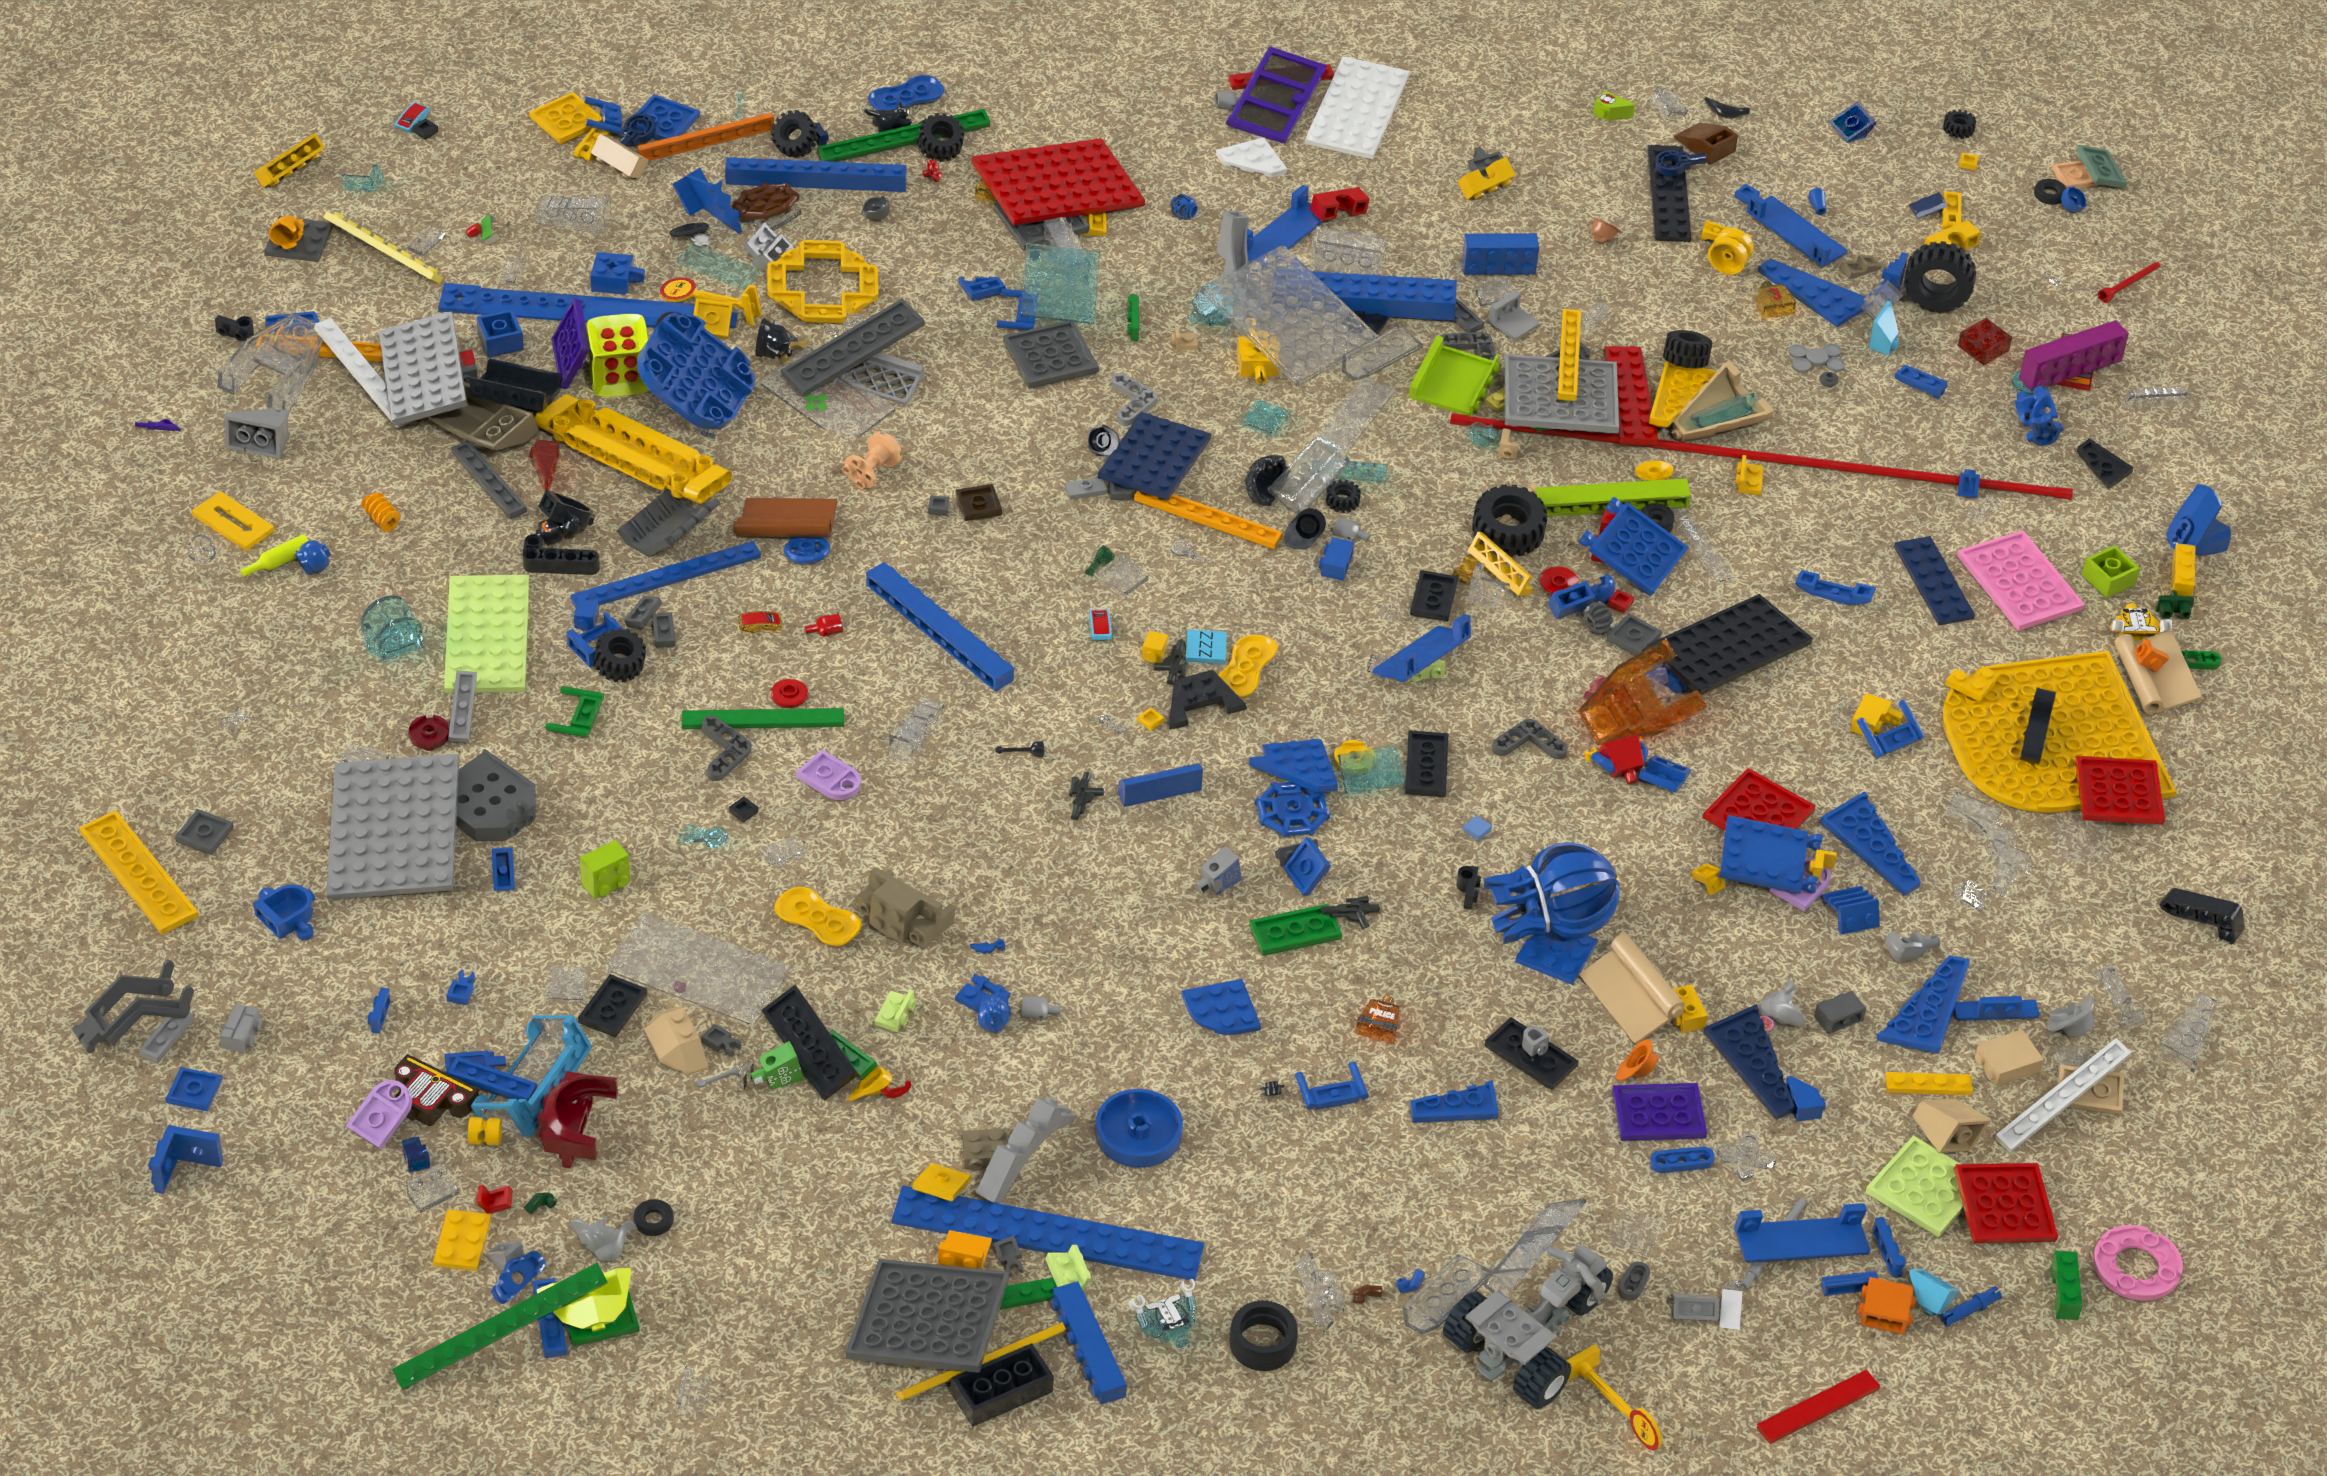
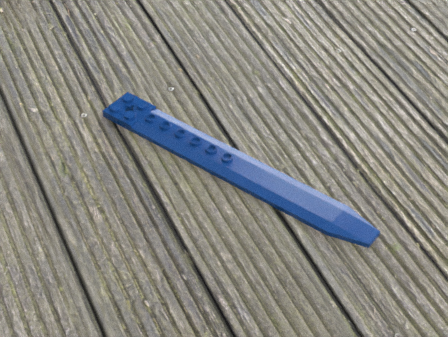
(552, 305)

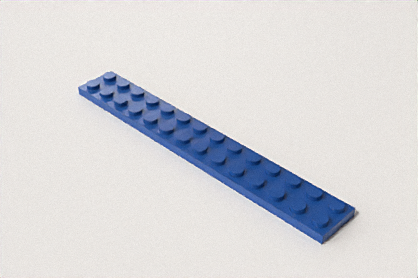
(1051, 1233)

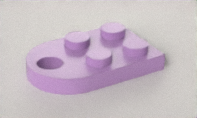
(830, 776)
(1805, 899)
(380, 1113)

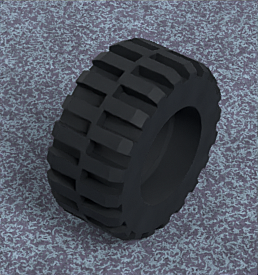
(1940, 257)
(1518, 504)

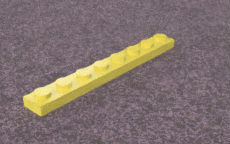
(389, 249)

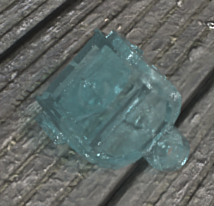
(390, 628)

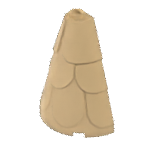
(1720, 387)

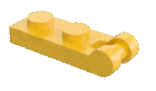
(588, 144)
(1953, 209)

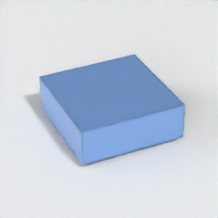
(1477, 828)

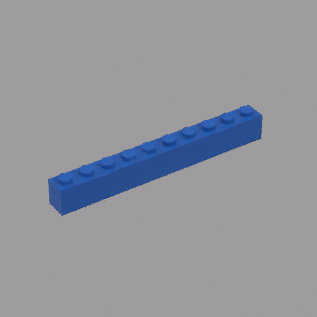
(816, 174)
(940, 626)

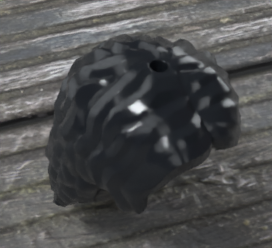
(1262, 476)

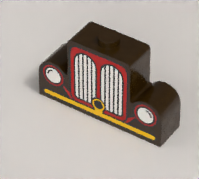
(433, 1091)

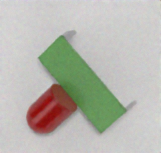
(486, 230)

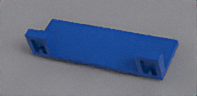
(1286, 229)
(1795, 229)
(1425, 650)
(1802, 1238)

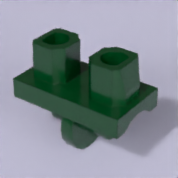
(2172, 603)

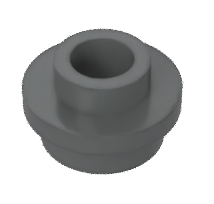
(1828, 379)

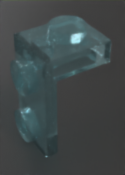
(362, 182)

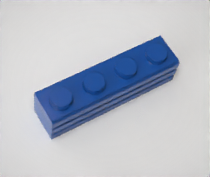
(1846, 1283)

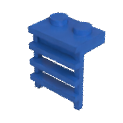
(1854, 909)

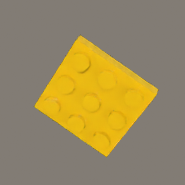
(565, 117)

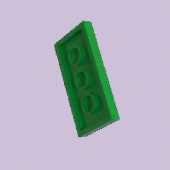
(1294, 930)

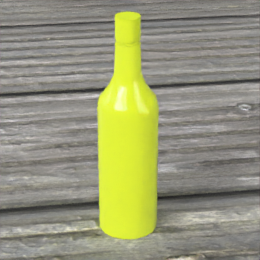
(276, 556)

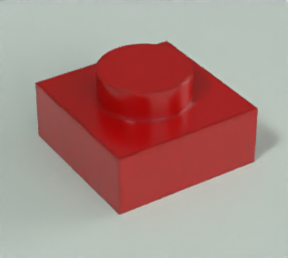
(1620, 601)

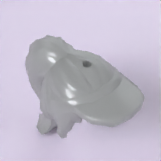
(1780, 1007)
(602, 1240)

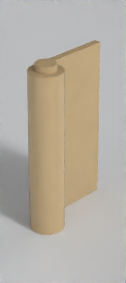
(2168, 686)
(1632, 989)

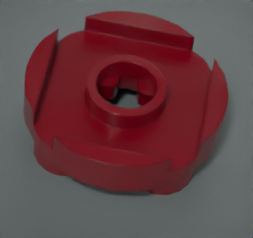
(425, 740)

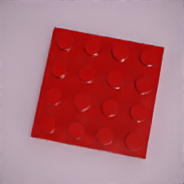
(2119, 790)
(1759, 800)
(2005, 1203)

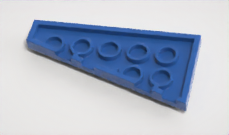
(1823, 297)
(1871, 840)
(1927, 1014)

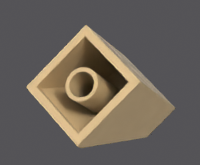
(1950, 1124)

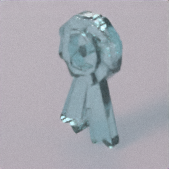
(711, 837)

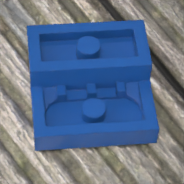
(1665, 773)

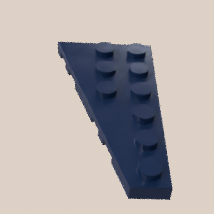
(1751, 1054)

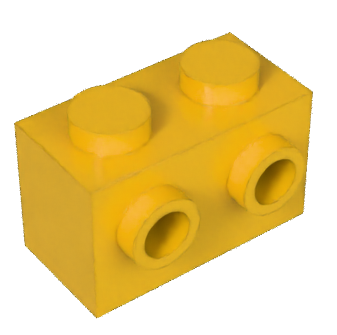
(1694, 1014)

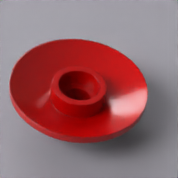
(1557, 579)

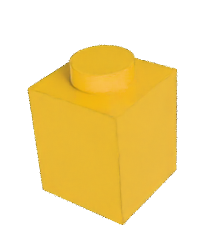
(1154, 647)

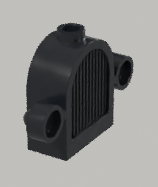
(566, 511)

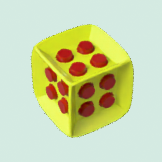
(614, 354)

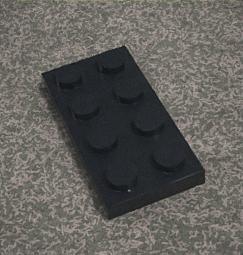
(1426, 763)
(1547, 1069)

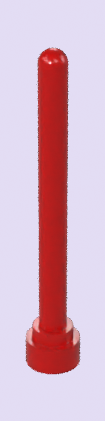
(2107, 293)

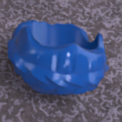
(992, 1008)

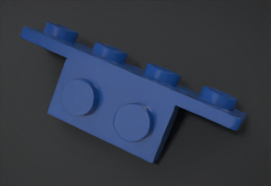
(1996, 1008)

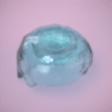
(1482, 435)

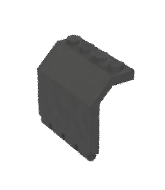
(662, 523)

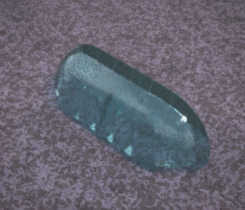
(1725, 411)

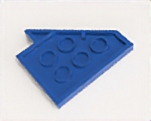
(1299, 763)

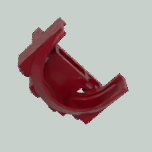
(565, 1122)

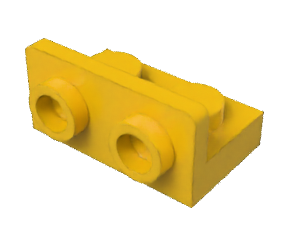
(1750, 477)

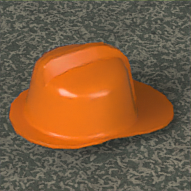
(1639, 1062)

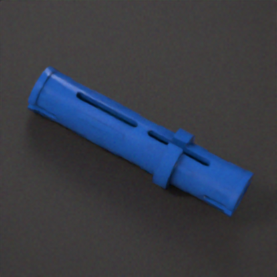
(1978, 1302)

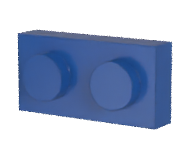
(380, 1005)

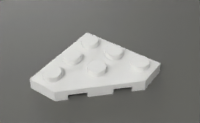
(1253, 157)

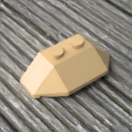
(676, 1041)

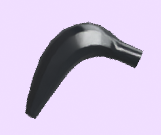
(1725, 110)

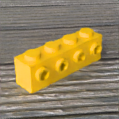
(288, 160)

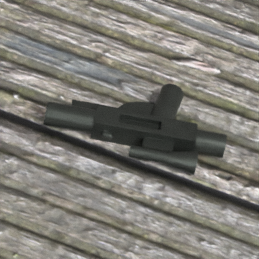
(1172, 663)
(1084, 794)
(1353, 911)

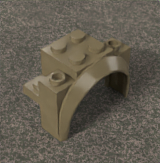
(894, 909)

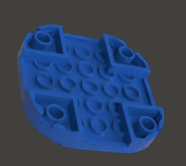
(695, 371)

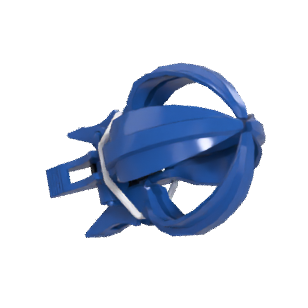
(1568, 914)

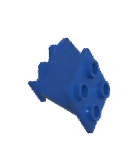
(698, 193)

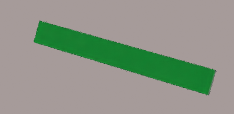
(767, 718)

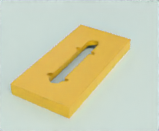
(259, 527)

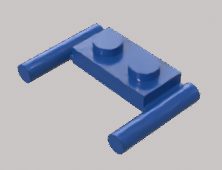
(610, 113)
(1021, 323)
(1333, 1094)

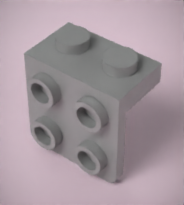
(1510, 318)

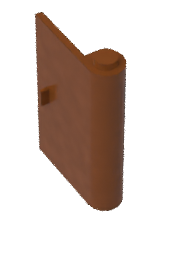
(786, 517)

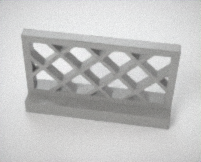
(890, 365)

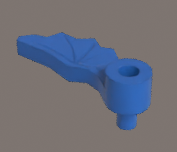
(989, 947)

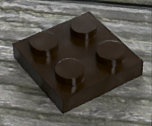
(978, 502)

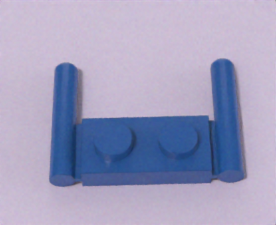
(1894, 738)

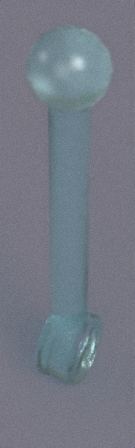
(738, 115)

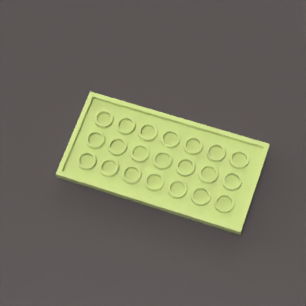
(488, 631)

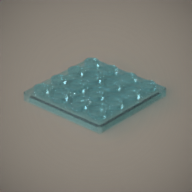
(1060, 283)

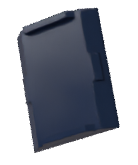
(1928, 205)

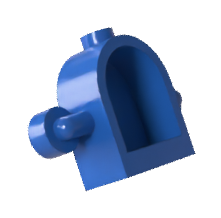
(286, 910)

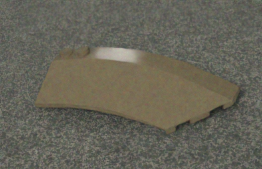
(488, 423)

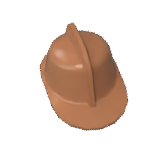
(1603, 231)

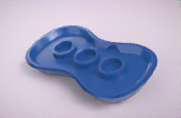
(915, 91)

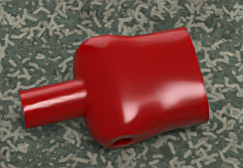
(826, 625)

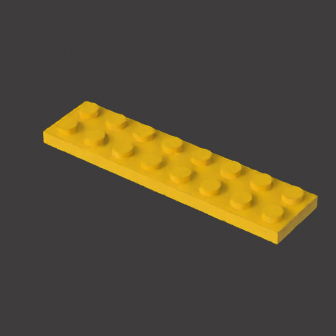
(138, 872)

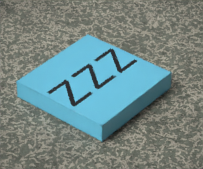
(1206, 646)

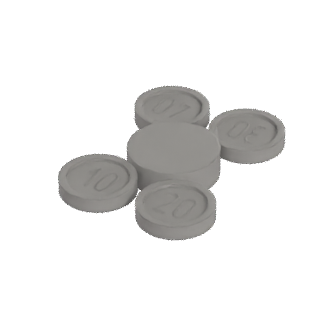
(1816, 357)

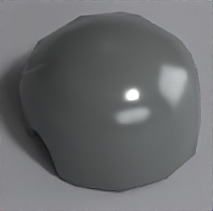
(876, 208)

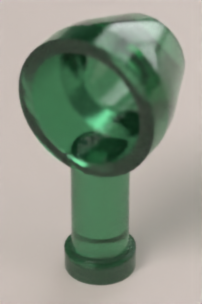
(1103, 557)

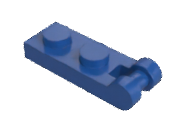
(1888, 1248)

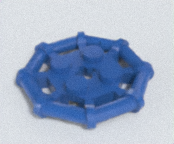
(1291, 795)

